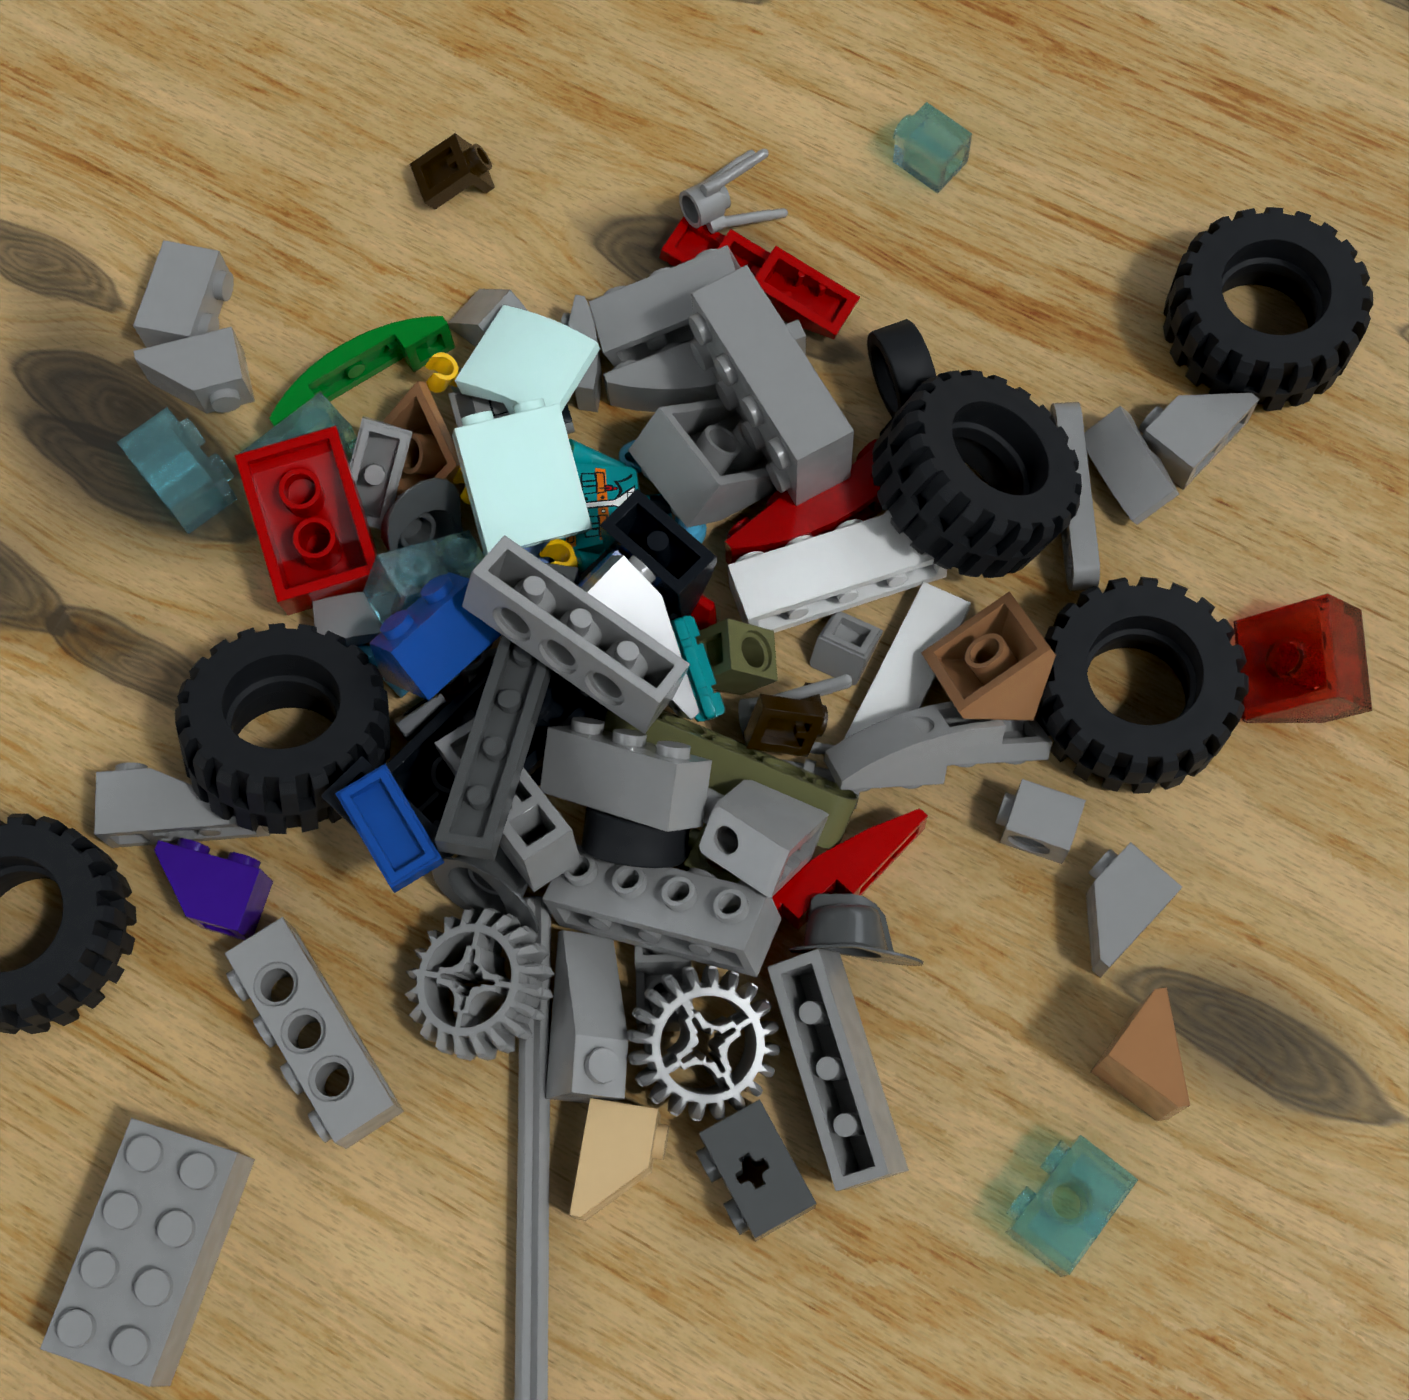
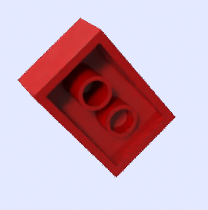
(308, 518)

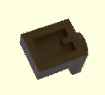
(450, 170)
(786, 724)

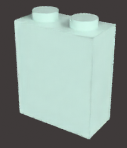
(521, 475)

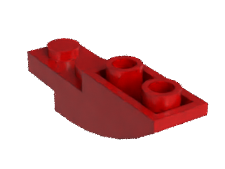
(819, 515)

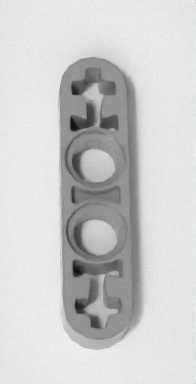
(1080, 536)

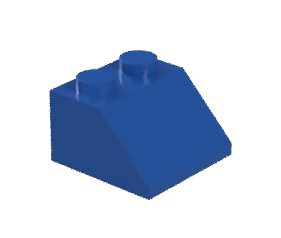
(431, 639)

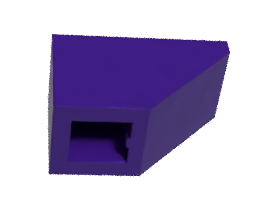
(213, 890)

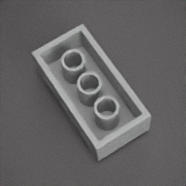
(770, 386)
(148, 1255)

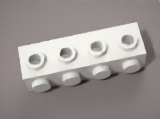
(827, 573)

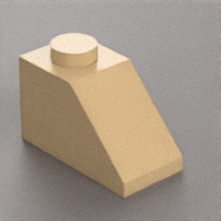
(615, 1153)

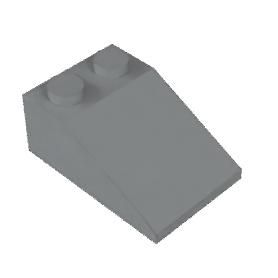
(701, 461)

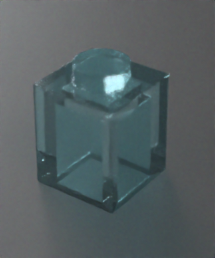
(931, 146)

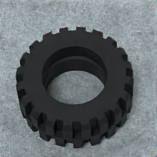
(1279, 254)
(945, 505)
(1180, 635)
(267, 674)
(90, 930)

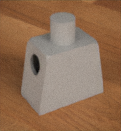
(760, 834)

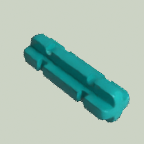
(700, 670)

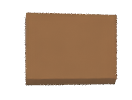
(431, 445)
(993, 663)
(1146, 1060)

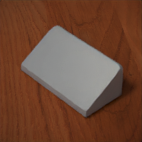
(378, 466)

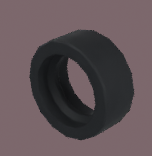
(899, 362)
(632, 843)

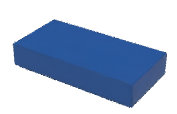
(389, 828)

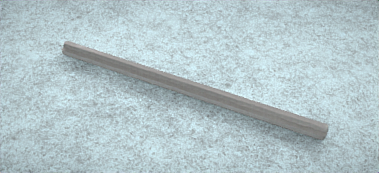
(533, 1193)

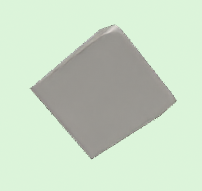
(845, 646)

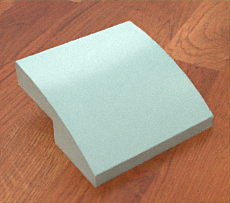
(527, 360)

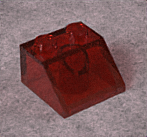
(1305, 662)

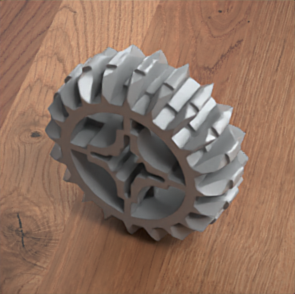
(479, 942)
(679, 1055)

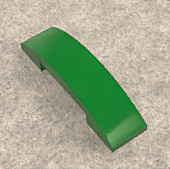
(366, 356)

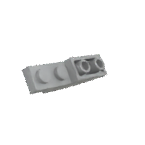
(668, 377)
(924, 741)

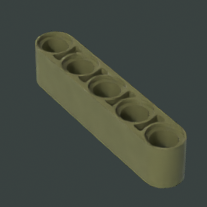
(735, 762)

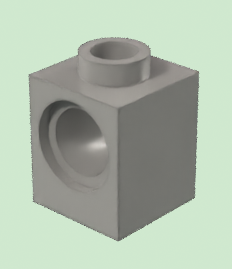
(1040, 820)

